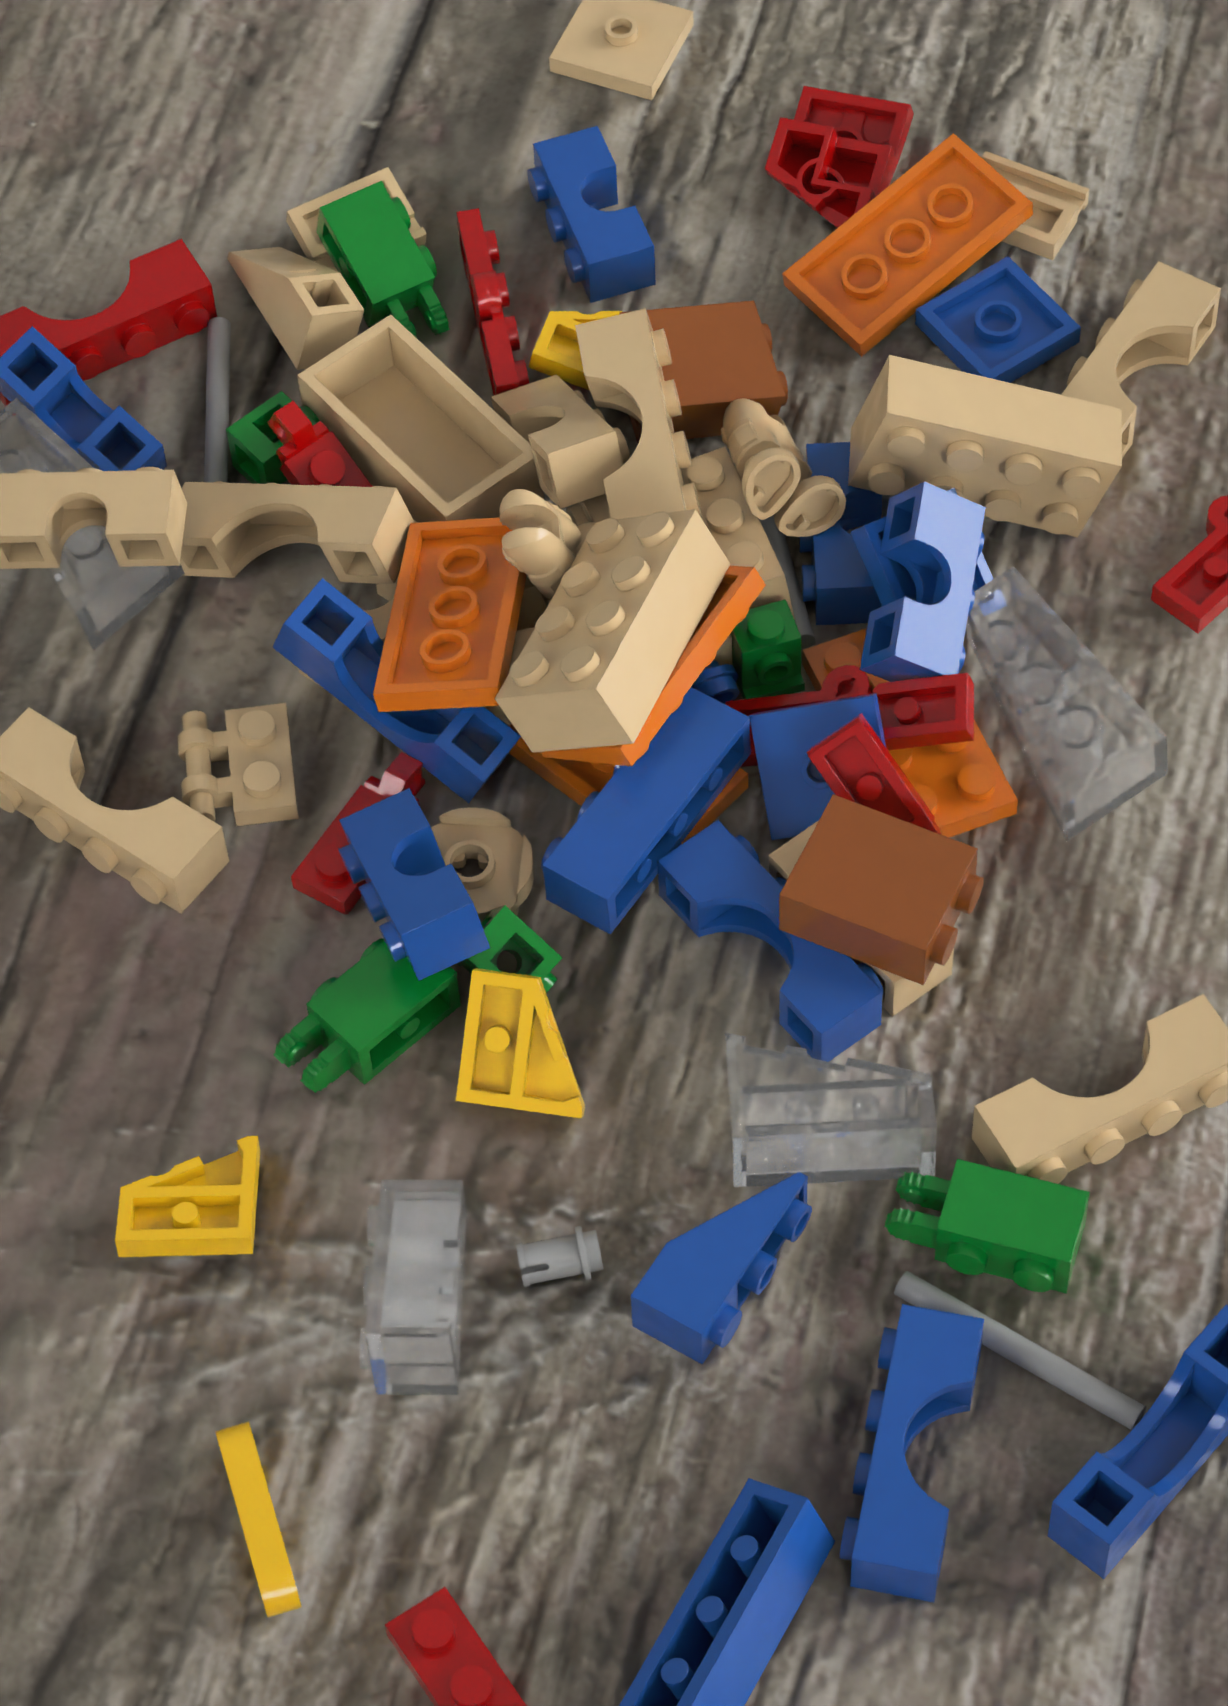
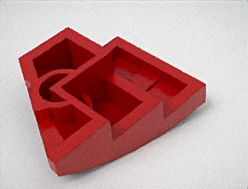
(839, 150)

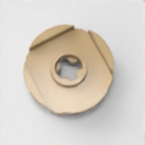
(499, 852)

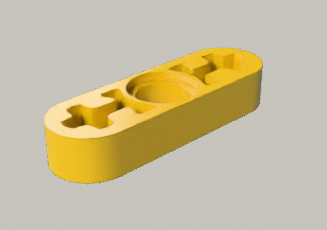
(258, 1519)

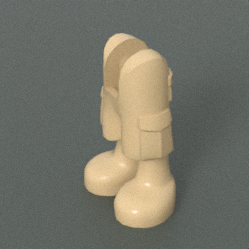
(776, 474)
(541, 539)

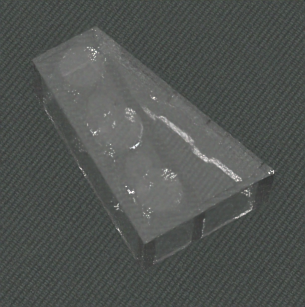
(825, 1117)
(415, 1287)

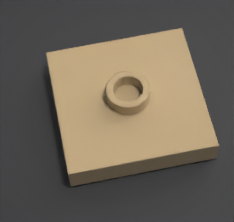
(622, 44)

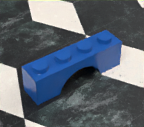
(342, 653)
(722, 887)
(1132, 1483)
(900, 1528)

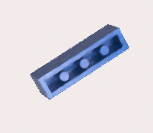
(645, 811)
(736, 1603)

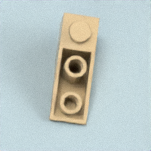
(300, 300)

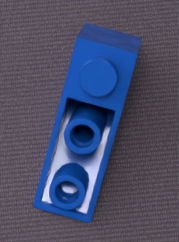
(707, 1273)

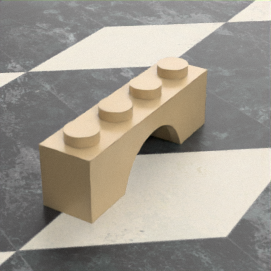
(1159, 324)
(625, 373)
(234, 523)
(161, 849)
(1052, 1133)

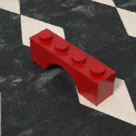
(161, 303)

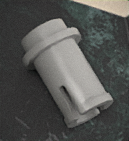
(560, 1257)

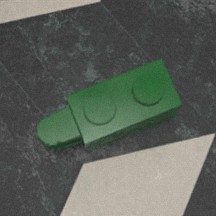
(380, 259)
(367, 1018)
(995, 1224)

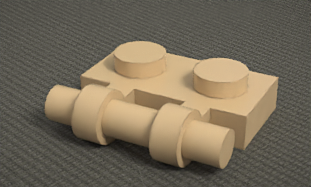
(259, 761)

